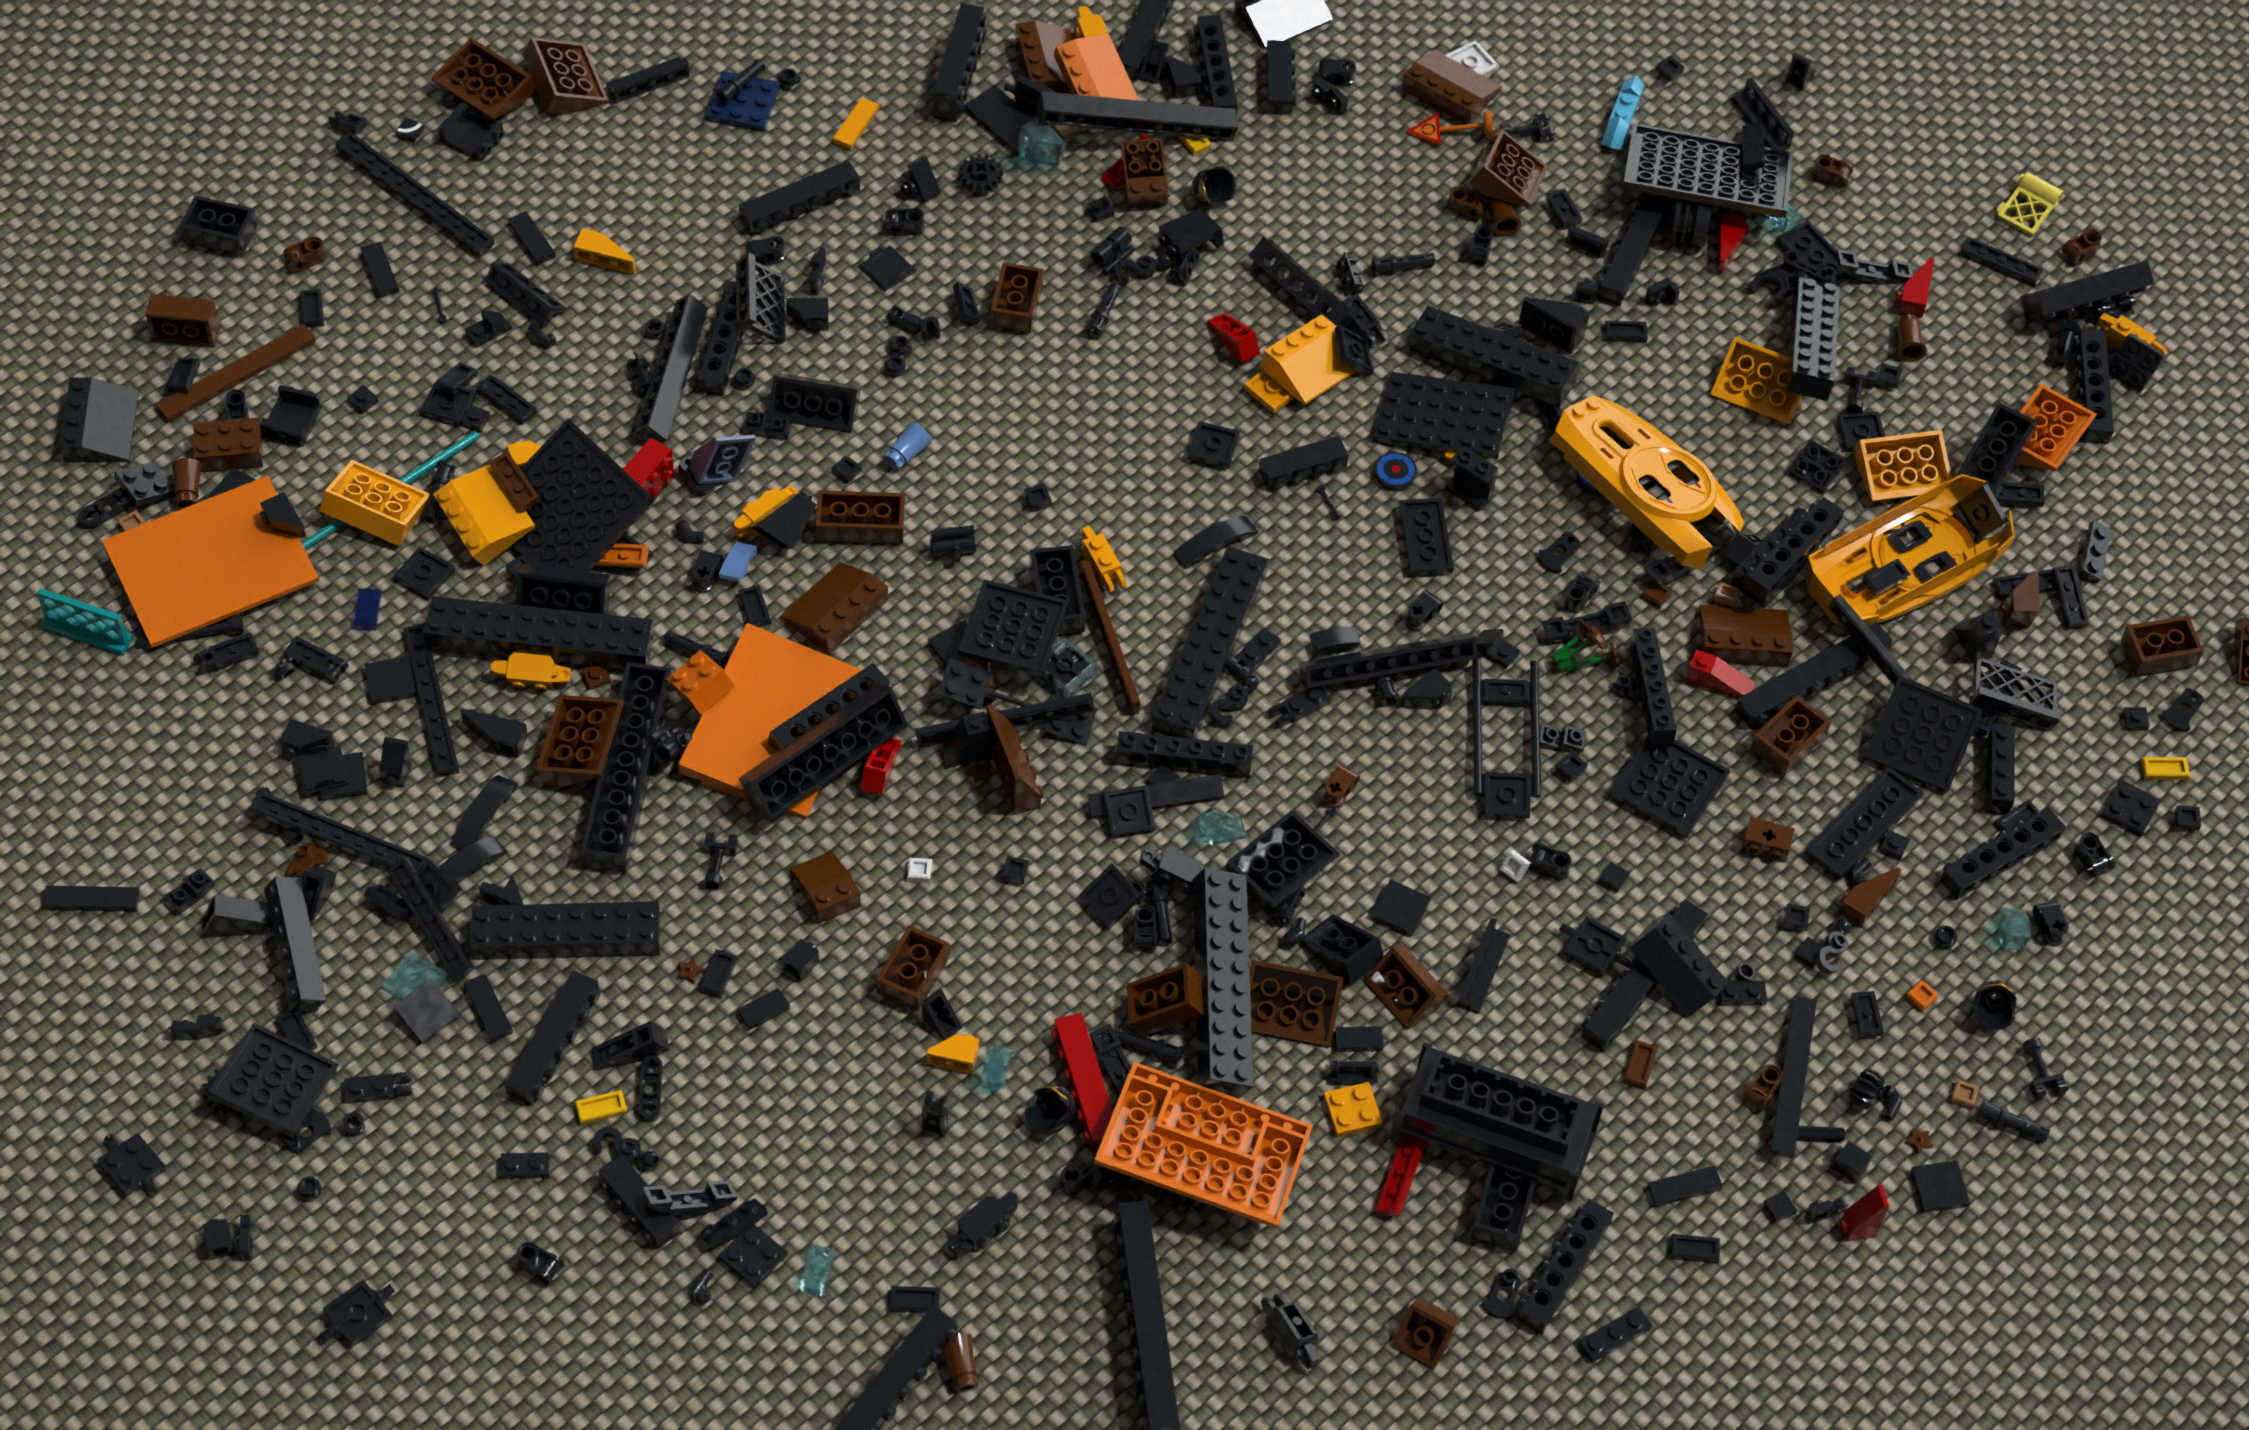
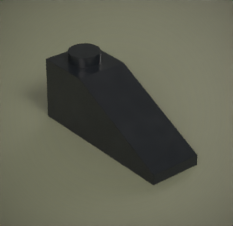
(631, 1046)

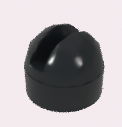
(1744, 969)

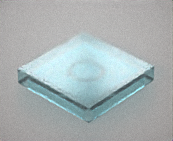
(411, 974)

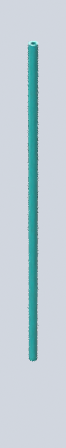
(406, 479)

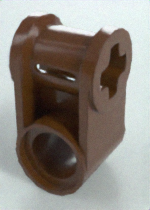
(1830, 170)
(1465, 202)
(2083, 246)
(307, 254)
(1339, 786)
(1762, 1090)

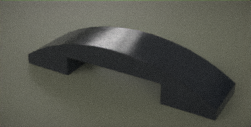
(1874, 272)
(1212, 538)
(1671, 570)
(1611, 618)
(482, 811)
(472, 857)
(1111, 1056)
(690, 1201)

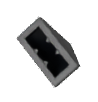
(940, 1015)

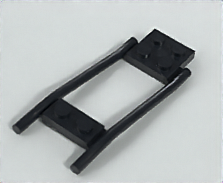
(1506, 793)

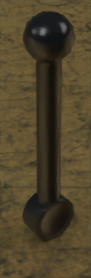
(441, 318)
(1321, 490)
(1331, 811)

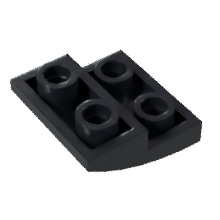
(2135, 362)
(1817, 465)

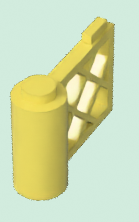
(2037, 194)

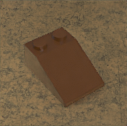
(827, 886)

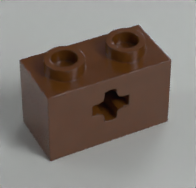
(1767, 839)

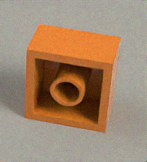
(700, 682)

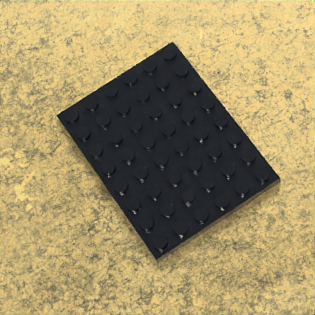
(1706, 171)

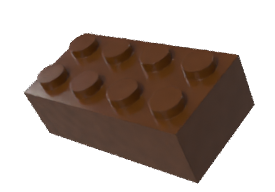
(860, 517)

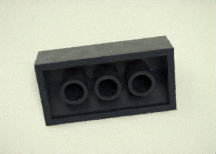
(814, 401)
(1677, 964)

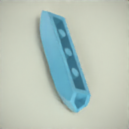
(1623, 113)

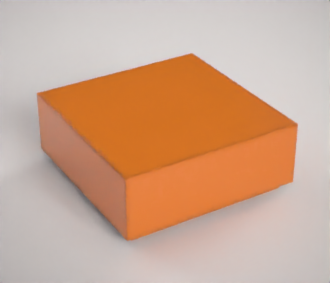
(1922, 996)

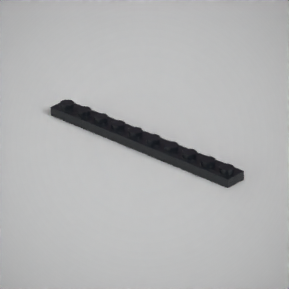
(415, 193)

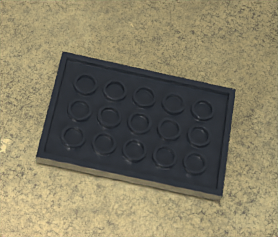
(1443, 414)

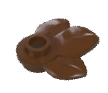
(305, 858)

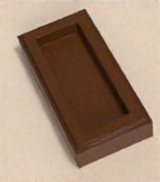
(1640, 1064)

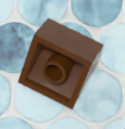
(2022, 604)
(1426, 1332)

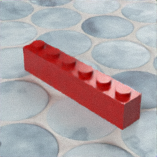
(1084, 1075)

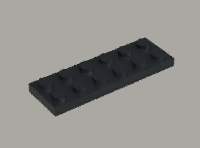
(1864, 823)

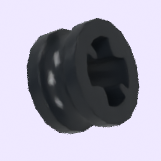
(656, 324)
(350, 1117)

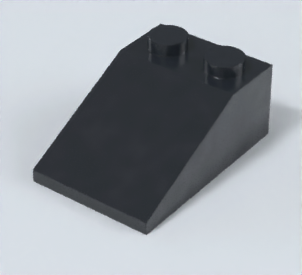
(1555, 322)
(1344, 948)

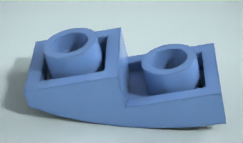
(737, 562)

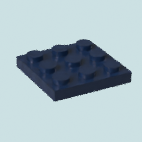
(748, 109)

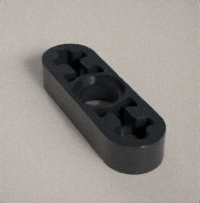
(90, 510)
(655, 1097)

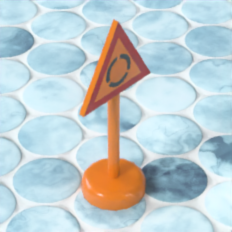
(1430, 128)

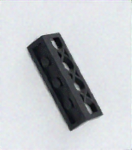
(648, 79)
(1752, 108)
(523, 292)
(1483, 968)

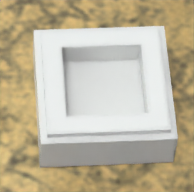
(1514, 865)
(919, 870)

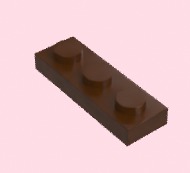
(515, 481)

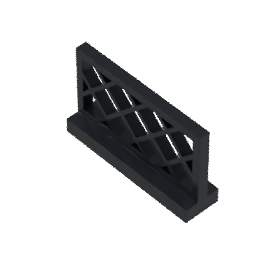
(748, 296)
(2012, 706)

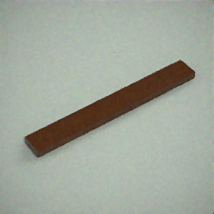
(236, 372)
(1110, 638)

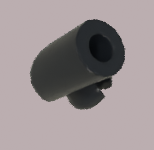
(540, 336)
(687, 534)
(1858, 870)
(1295, 934)
(1893, 1102)
(699, 1287)

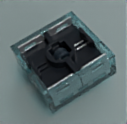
(1068, 668)

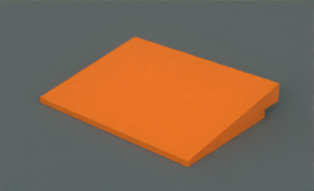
(207, 563)
(771, 685)
(1204, 1145)

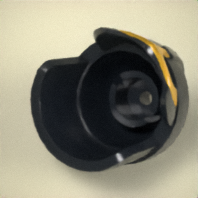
(1214, 185)
(1995, 1011)
(1052, 1109)

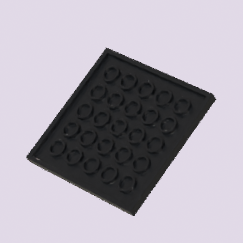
(582, 504)

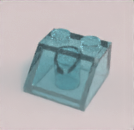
(1040, 144)

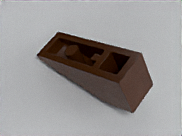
(1867, 896)

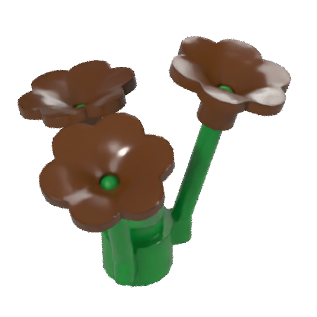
(1566, 657)

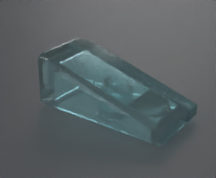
(817, 1270)

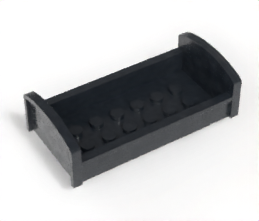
(1498, 1119)

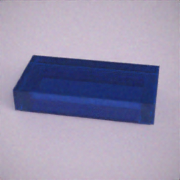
(367, 609)

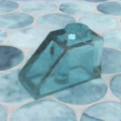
(1218, 827)
(2013, 928)
(996, 1067)

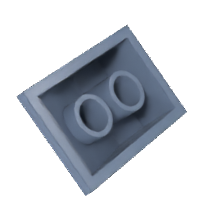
(721, 459)

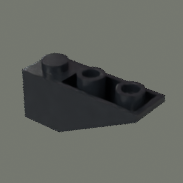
(500, 733)

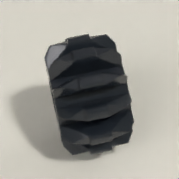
(1867, 1088)

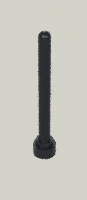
(234, 625)

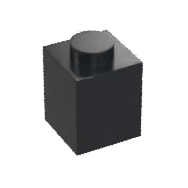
(801, 959)
(1851, 1161)
(218, 1238)

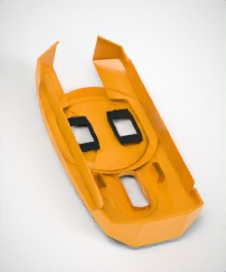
(1653, 457)
(1943, 536)

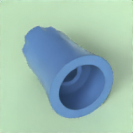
(907, 446)

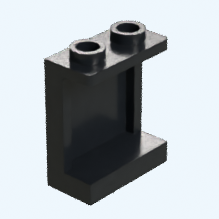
(470, 133)
(1189, 233)
(292, 416)
(1472, 478)

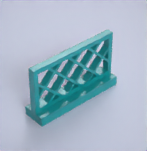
(84, 628)

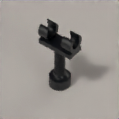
(1539, 121)
(1859, 381)
(713, 880)
(2033, 1047)

